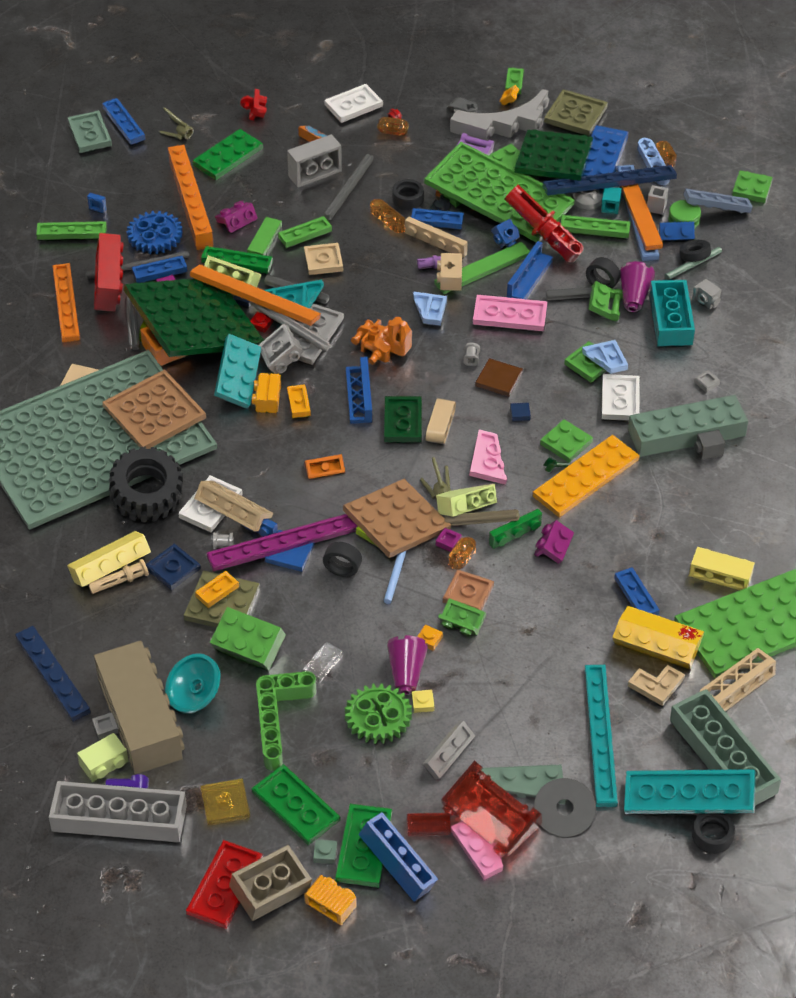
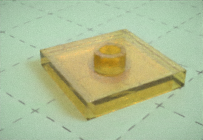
(225, 801)

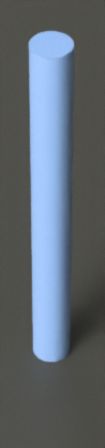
(394, 577)

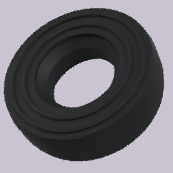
(688, 252)

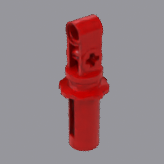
(544, 224)

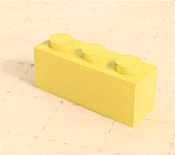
(721, 569)

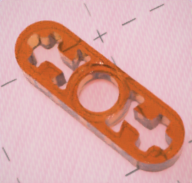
(380, 208)

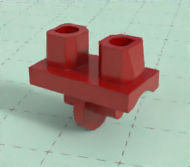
(255, 104)

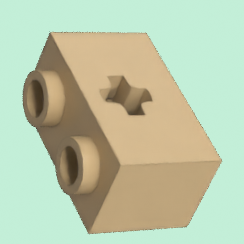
(451, 271)

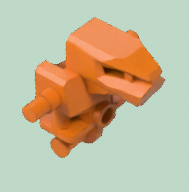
(382, 340)

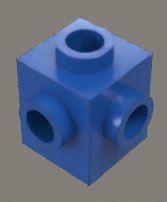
(505, 234)

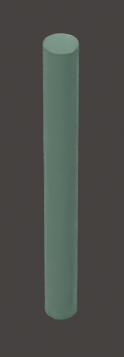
(689, 265)

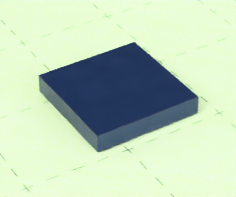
(173, 567)

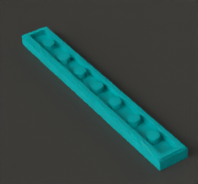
(601, 736)

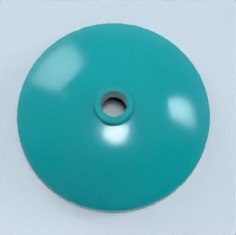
(187, 677)

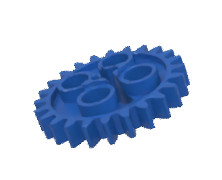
(154, 232)

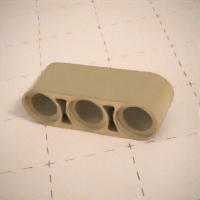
(440, 421)

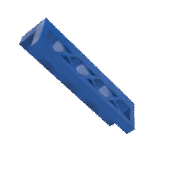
(529, 273)
(364, 382)

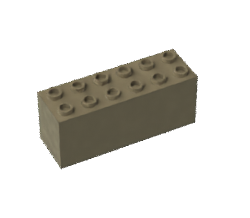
(139, 707)

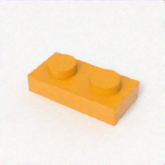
(298, 401)
(217, 589)

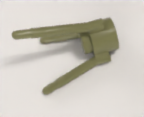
(184, 130)
(439, 487)

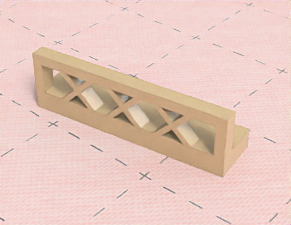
(232, 504)
(744, 683)

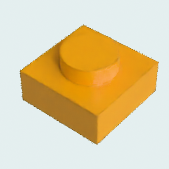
(509, 95)
(431, 636)

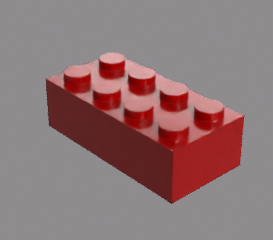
(108, 272)

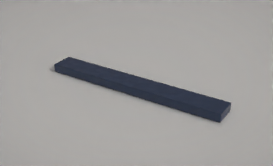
(610, 180)

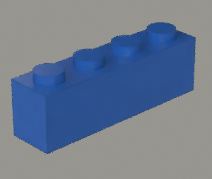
(398, 856)

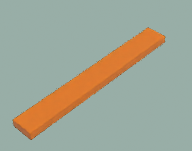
(255, 295)

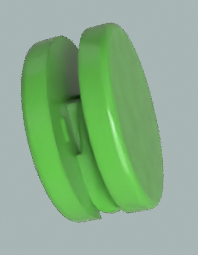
(684, 212)

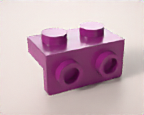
(237, 216)
(554, 541)

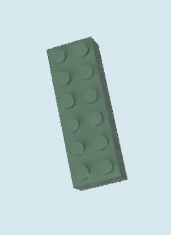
(679, 425)
(721, 742)

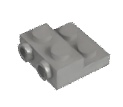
(280, 349)

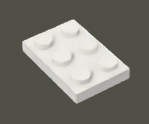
(353, 103)
(620, 396)
(203, 515)

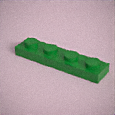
(250, 261)

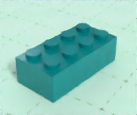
(672, 313)

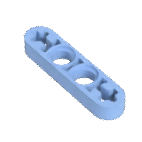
(651, 161)

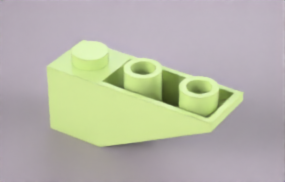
(465, 500)

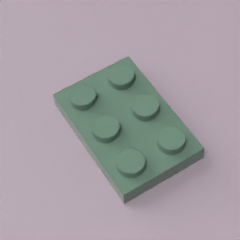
(89, 131)

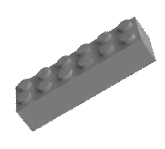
(118, 811)

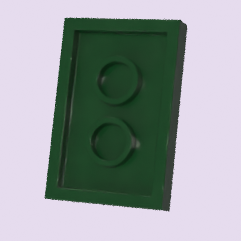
(403, 419)

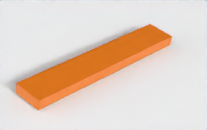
(642, 217)
(66, 302)

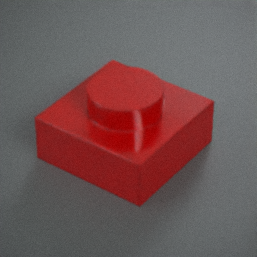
(261, 321)

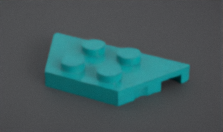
(301, 293)

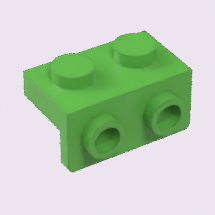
(462, 617)

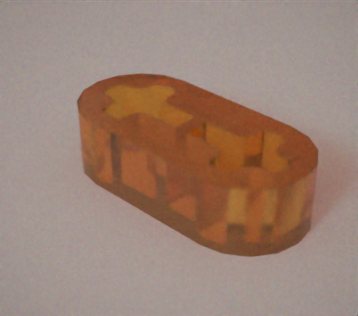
(393, 126)
(666, 150)
(459, 551)

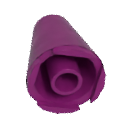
(635, 284)
(406, 661)

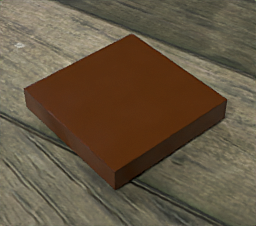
(499, 377)

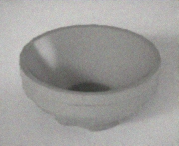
(588, 200)

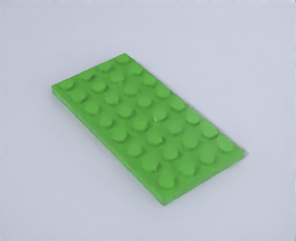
(485, 183)
(744, 621)

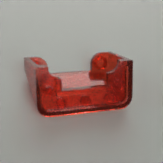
(490, 811)

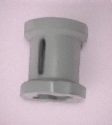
(471, 357)
(222, 540)

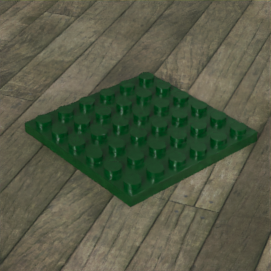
(190, 315)

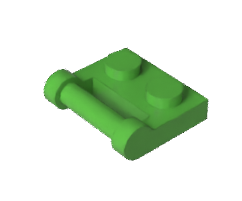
(600, 300)

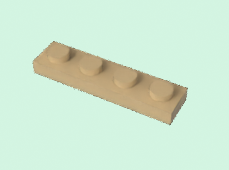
(435, 236)

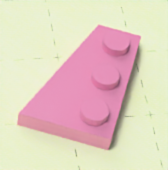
(487, 458)
(478, 850)

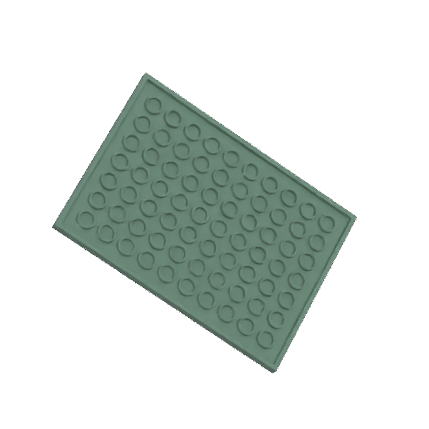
(65, 443)

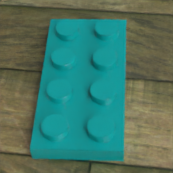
(237, 371)

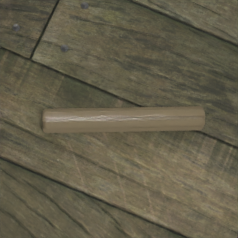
(483, 517)

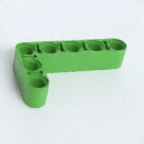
(269, 691)

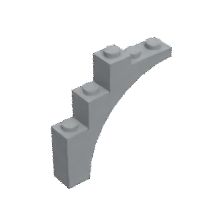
(502, 123)

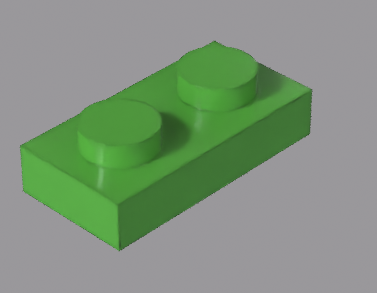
(514, 77)

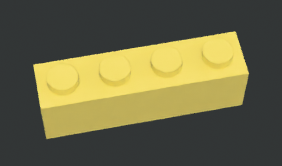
(109, 558)

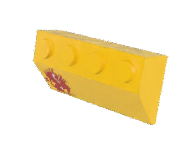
(658, 637)

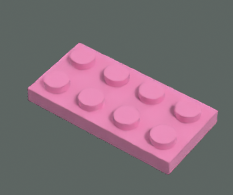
(510, 312)

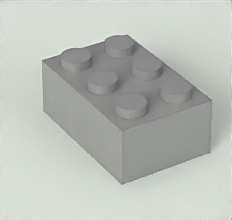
(314, 160)

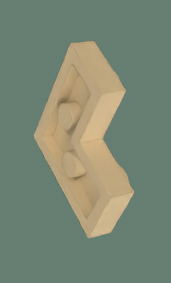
(658, 688)

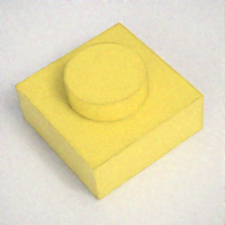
(422, 701)

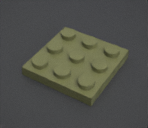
(575, 112)
(240, 600)

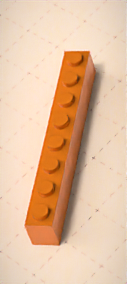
(190, 197)

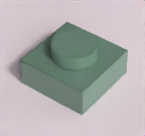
(325, 851)

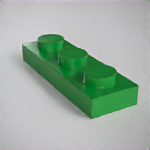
(515, 529)

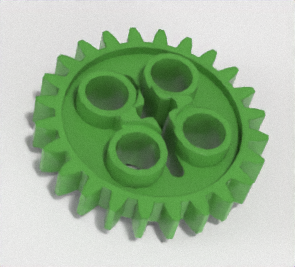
(361, 713)

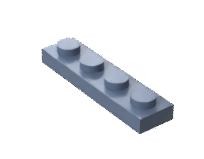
(721, 201)

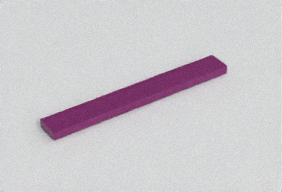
(280, 542)

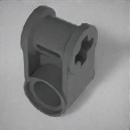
(461, 104)

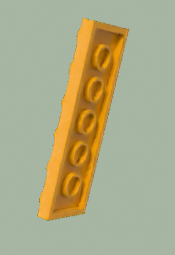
(585, 476)

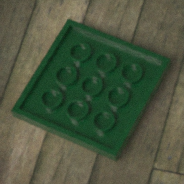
(554, 154)

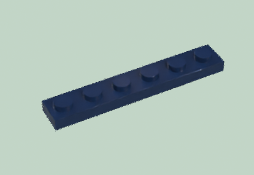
(53, 673)

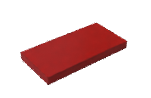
(214, 898)

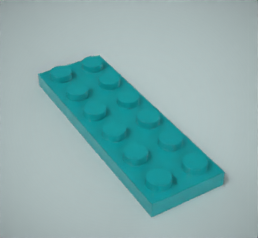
(690, 791)

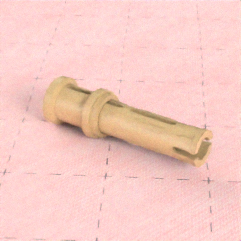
(127, 574)

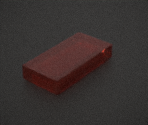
(428, 824)

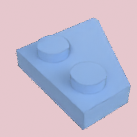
(430, 307)
(606, 356)

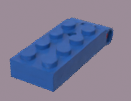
(605, 150)

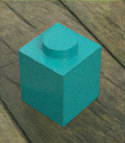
(611, 200)

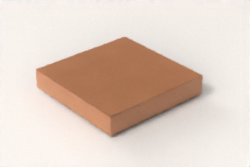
(469, 589)

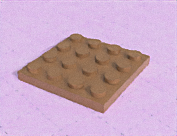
(154, 410)
(396, 518)

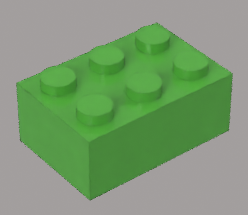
(247, 638)

